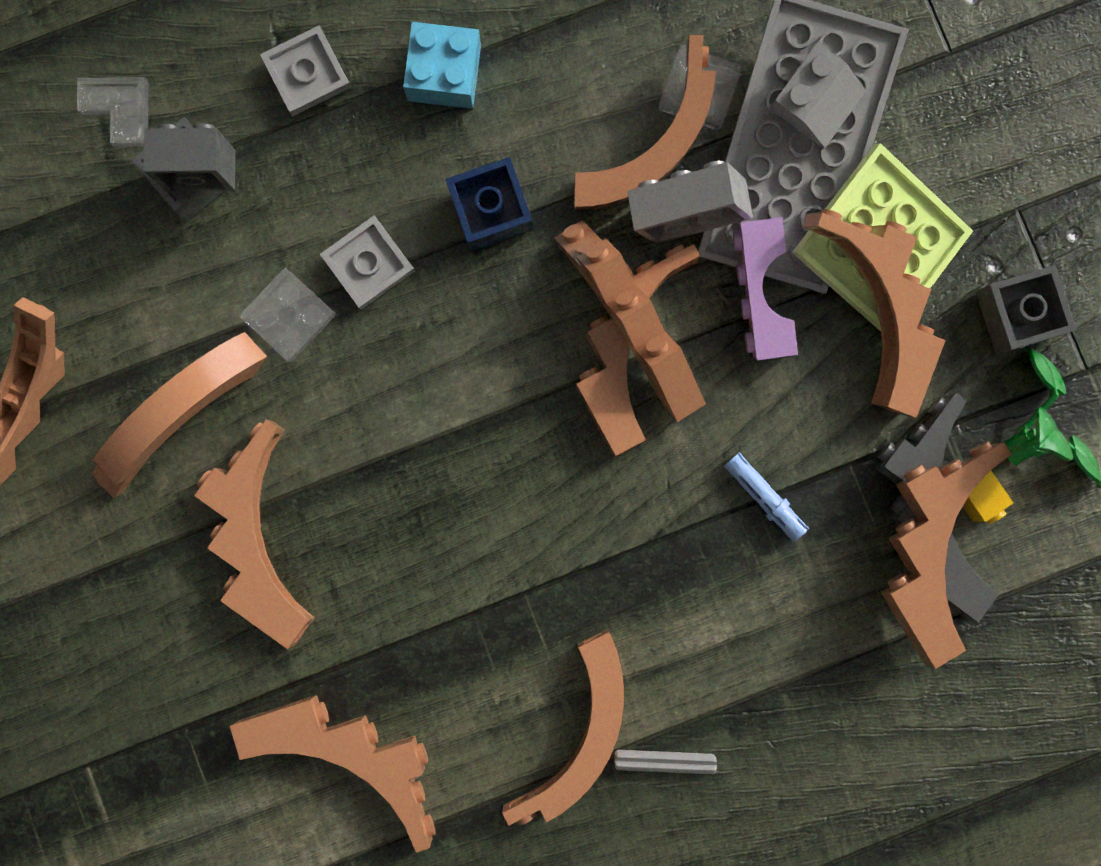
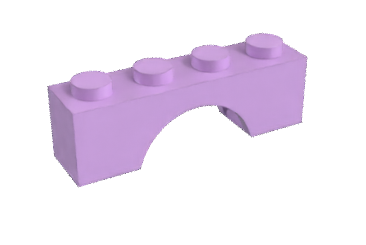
(759, 245)

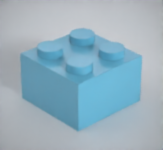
(442, 65)

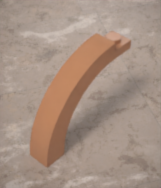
(611, 186)
(172, 407)
(596, 744)

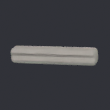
(665, 762)

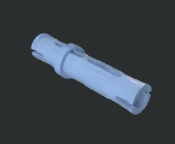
(775, 507)

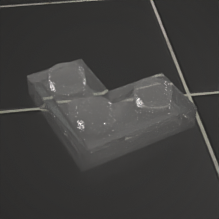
(123, 100)

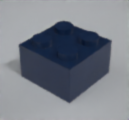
(490, 204)

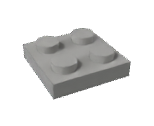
(305, 70)
(367, 262)

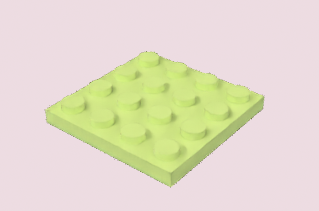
(877, 193)

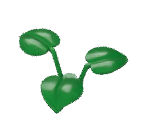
(1046, 436)

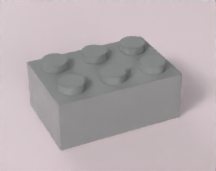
(690, 202)

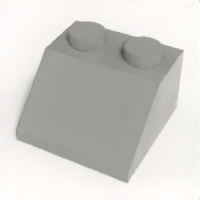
(819, 96)

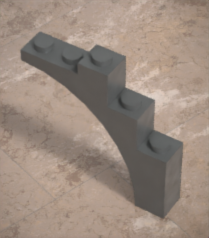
(964, 588)

